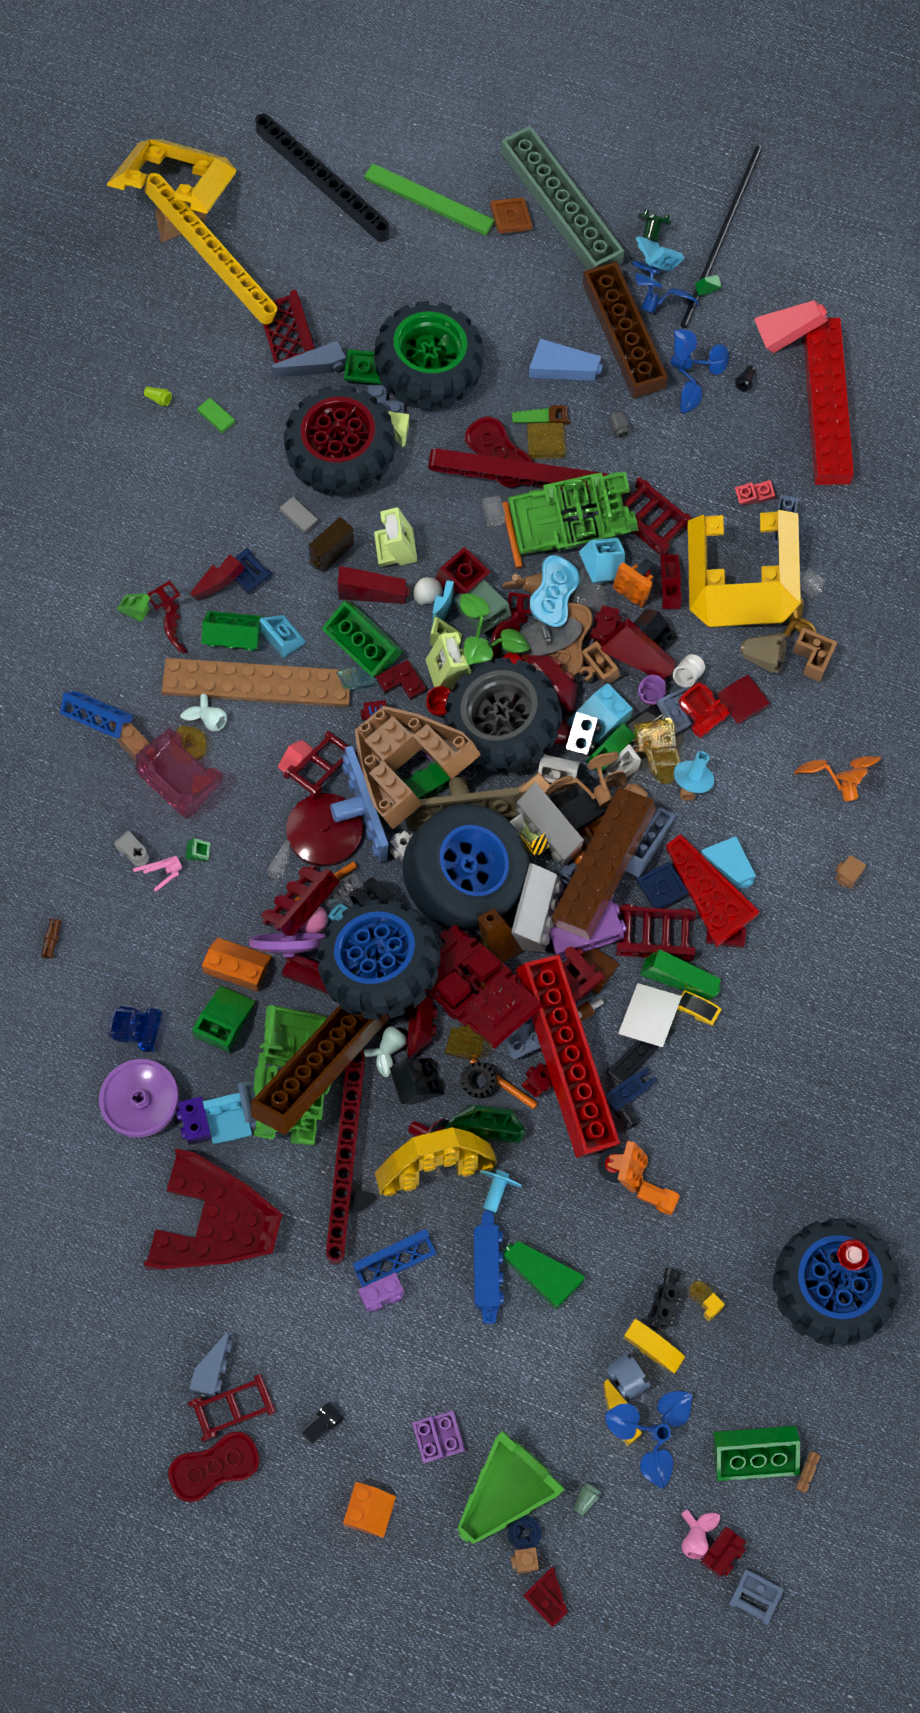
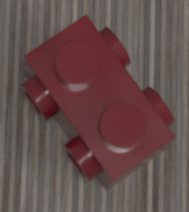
(607, 621)

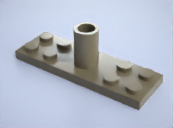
(501, 801)

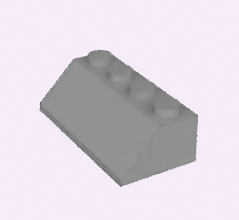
(546, 818)
(536, 909)

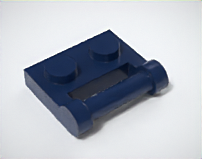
(247, 578)

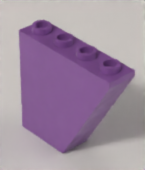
(607, 931)

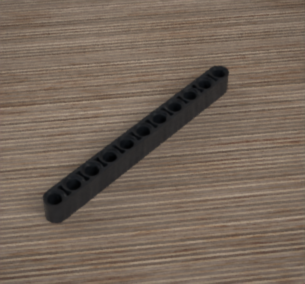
(322, 177)

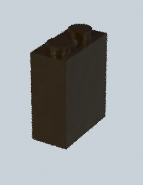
(331, 545)

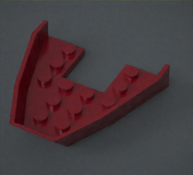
(232, 1225)

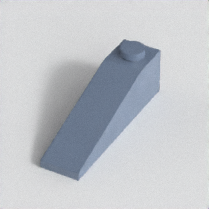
(317, 361)
(650, 841)

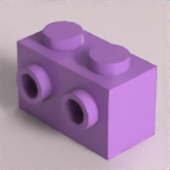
(381, 1292)

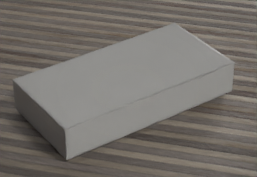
(298, 515)

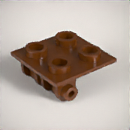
(603, 964)

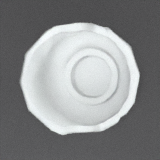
(426, 590)

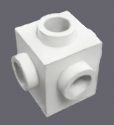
(398, 844)

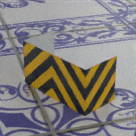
(536, 846)

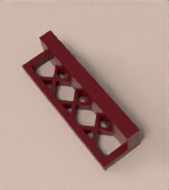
(304, 972)

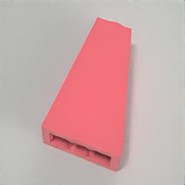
(789, 324)

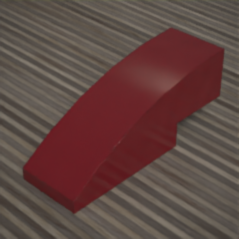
(217, 578)
(670, 581)

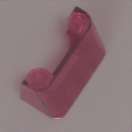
(176, 773)

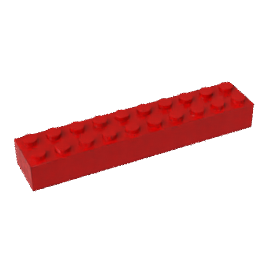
(828, 404)
(568, 1057)

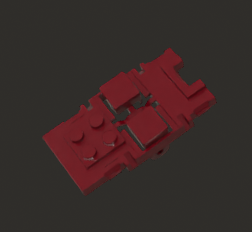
(496, 1008)

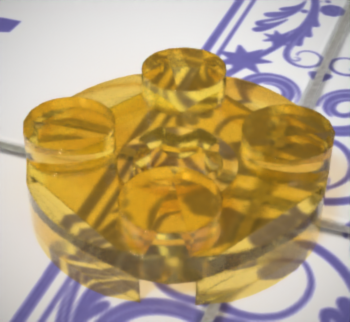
(196, 738)

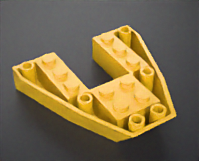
(431, 1150)

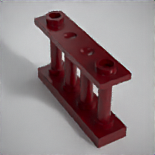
(647, 533)
(645, 948)

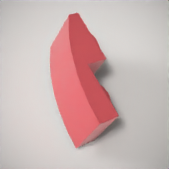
(755, 493)

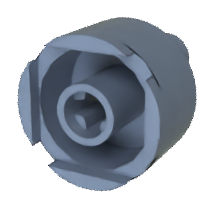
(628, 1375)

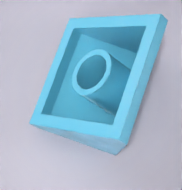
(281, 634)

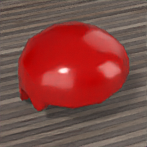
(437, 700)
(853, 1254)

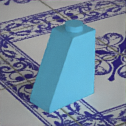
(731, 862)

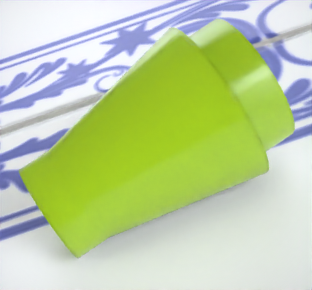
(158, 395)

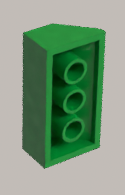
(361, 639)
(756, 1453)

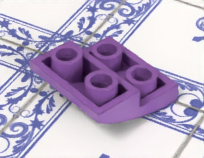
(438, 1437)

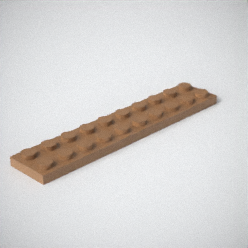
(254, 682)

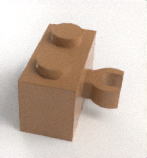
(599, 665)

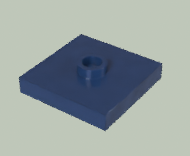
(662, 886)

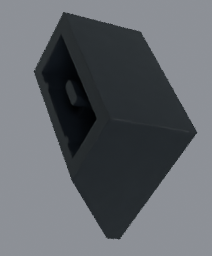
(656, 628)
(416, 1080)

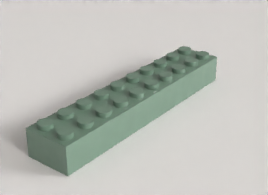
(560, 199)

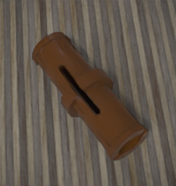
(51, 938)

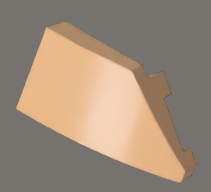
(539, 779)

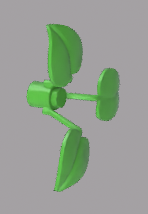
(479, 650)

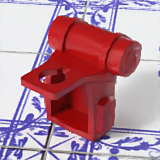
(702, 708)

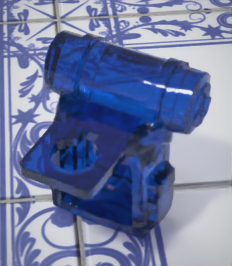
(132, 1025)

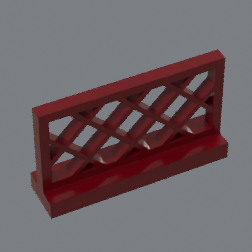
(301, 323)

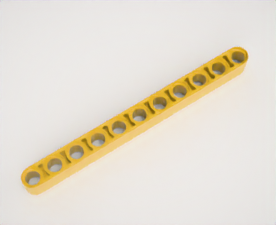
(210, 249)

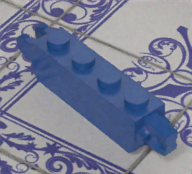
(486, 1268)

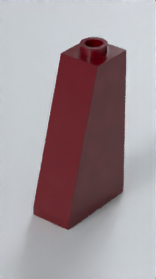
(370, 586)
(638, 650)

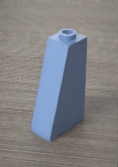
(563, 362)

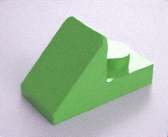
(135, 606)

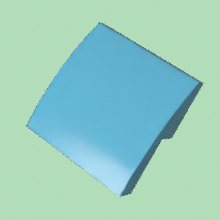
(443, 604)

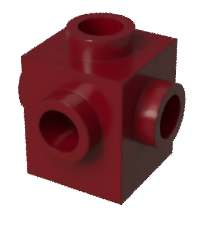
(537, 1079)

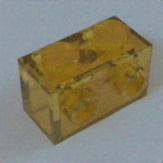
(654, 734)

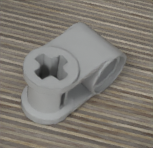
(131, 847)

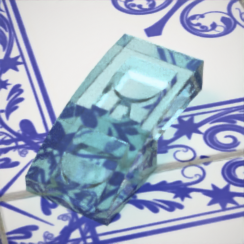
(355, 679)

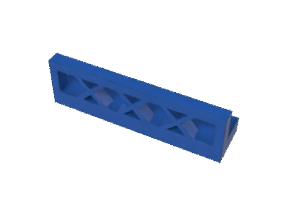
(94, 707)
(392, 1251)

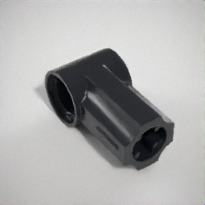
(326, 1419)

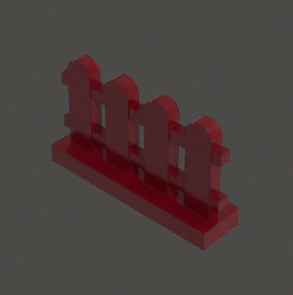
(310, 899)
(586, 972)

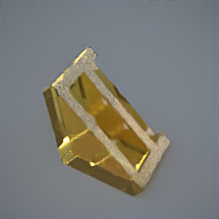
(663, 763)
(464, 1043)

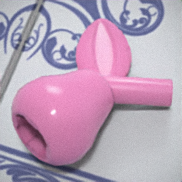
(695, 1543)

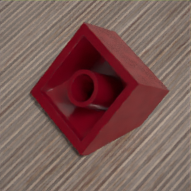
(463, 570)

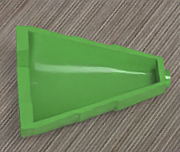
(506, 1490)

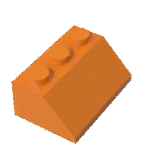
(236, 964)

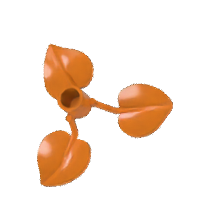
(850, 778)

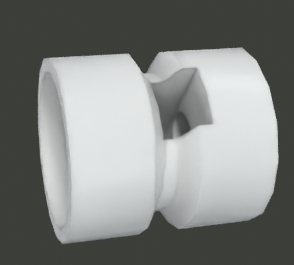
(689, 671)

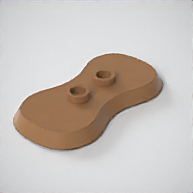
(572, 655)

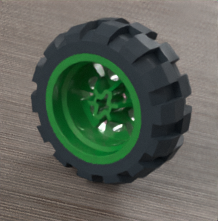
(425, 327)

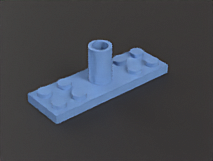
(360, 806)

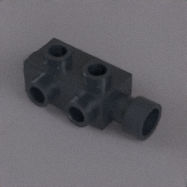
(669, 1301)

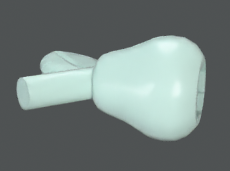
(212, 717)
(391, 1042)

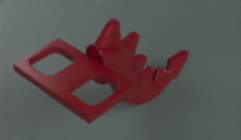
(171, 615)
(513, 622)

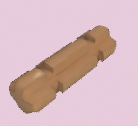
(808, 1472)

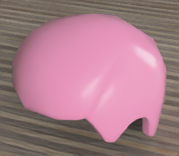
(316, 922)

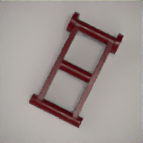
(292, 771)
(198, 1403)

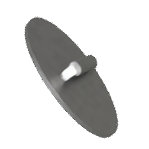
(549, 639)

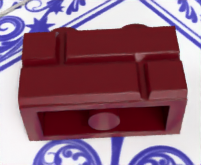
(723, 1552)

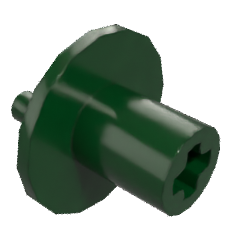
(653, 224)

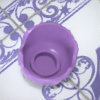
(651, 689)

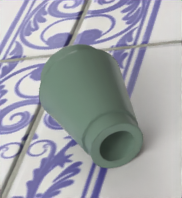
(586, 1498)

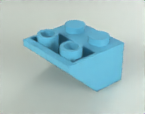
(602, 559)

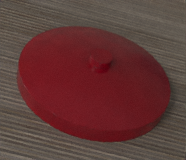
(316, 835)

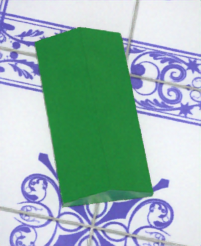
(361, 367)

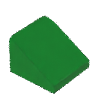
(198, 850)

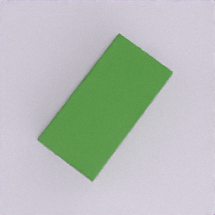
(216, 415)

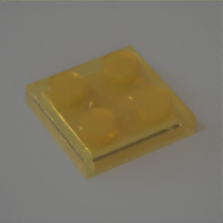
(545, 440)

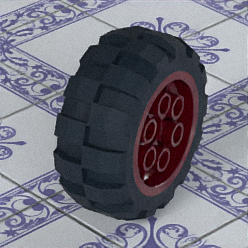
(329, 414)

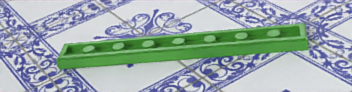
(429, 199)

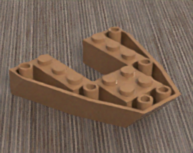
(392, 739)

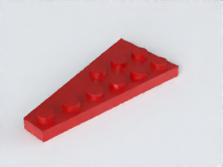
(715, 898)

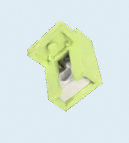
(395, 542)
(447, 661)

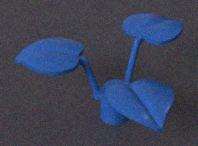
(652, 299)
(684, 344)
(623, 1422)

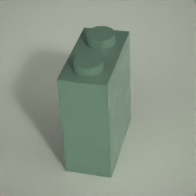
(498, 607)

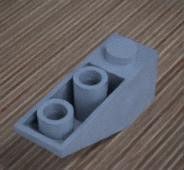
(207, 1373)

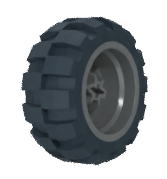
(526, 734)

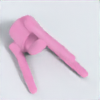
(170, 865)

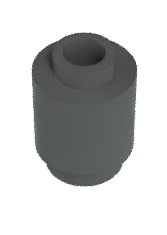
(619, 424)

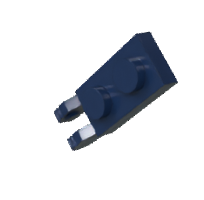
(629, 1090)

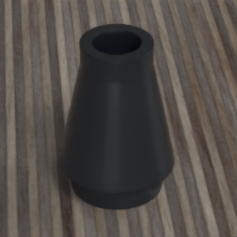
(745, 379)

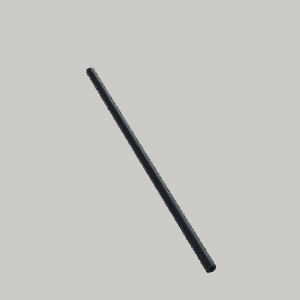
(723, 231)

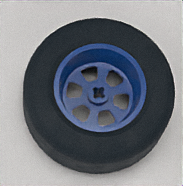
(486, 834)

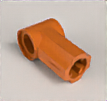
(663, 1199)

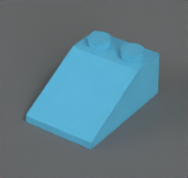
(609, 708)

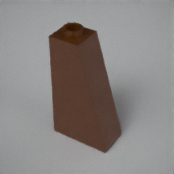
(497, 936)

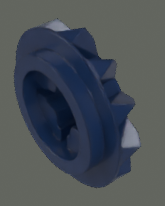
(526, 1523)

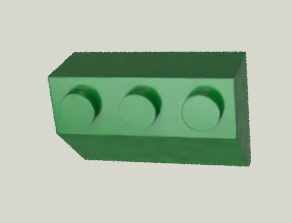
(231, 630)

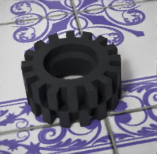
(467, 1074)

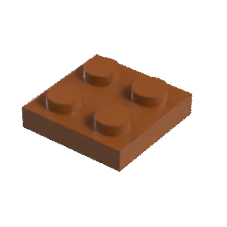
(511, 215)

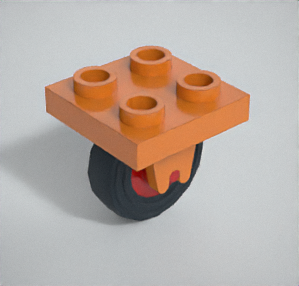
(635, 581)
(624, 1165)

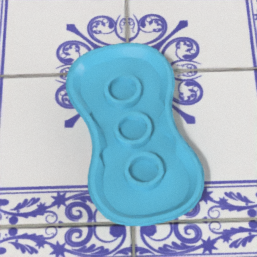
(558, 582)

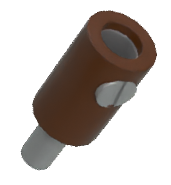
(587, 1009)

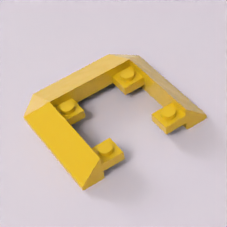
(213, 168)
(744, 603)

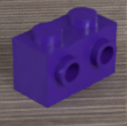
(194, 1120)

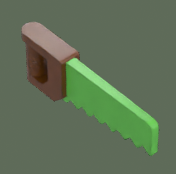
(542, 416)

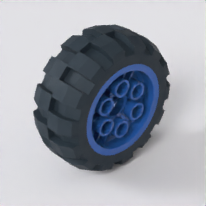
(372, 929)
(805, 1306)

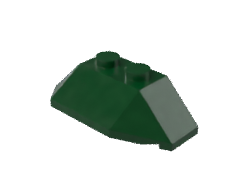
(489, 1123)

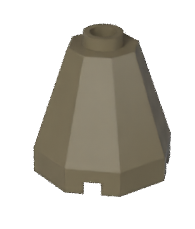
(765, 651)

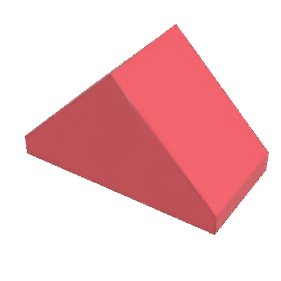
(294, 755)

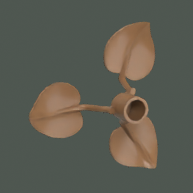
(601, 792)

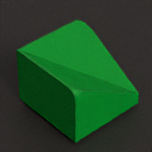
(708, 285)

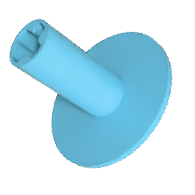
(694, 774)
(497, 1188)

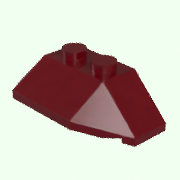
(561, 680)
(420, 1026)

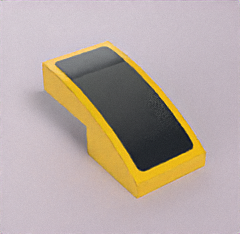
(699, 1007)

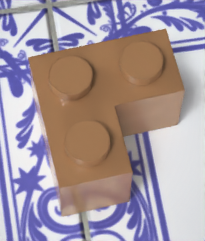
(818, 651)

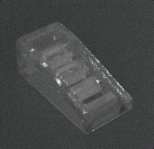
(278, 865)
(345, 883)

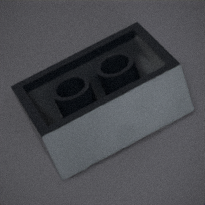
(578, 805)

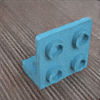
(659, 256)
(226, 1119)

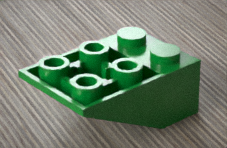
(223, 1019)

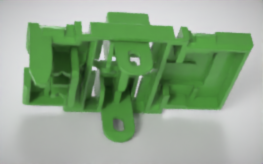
(540, 521)
(284, 1035)

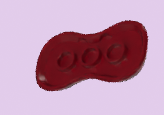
(489, 438)
(198, 1473)

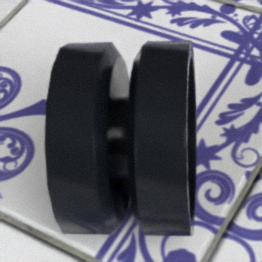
(371, 891)

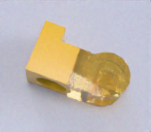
(702, 1294)

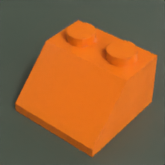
(369, 1510)

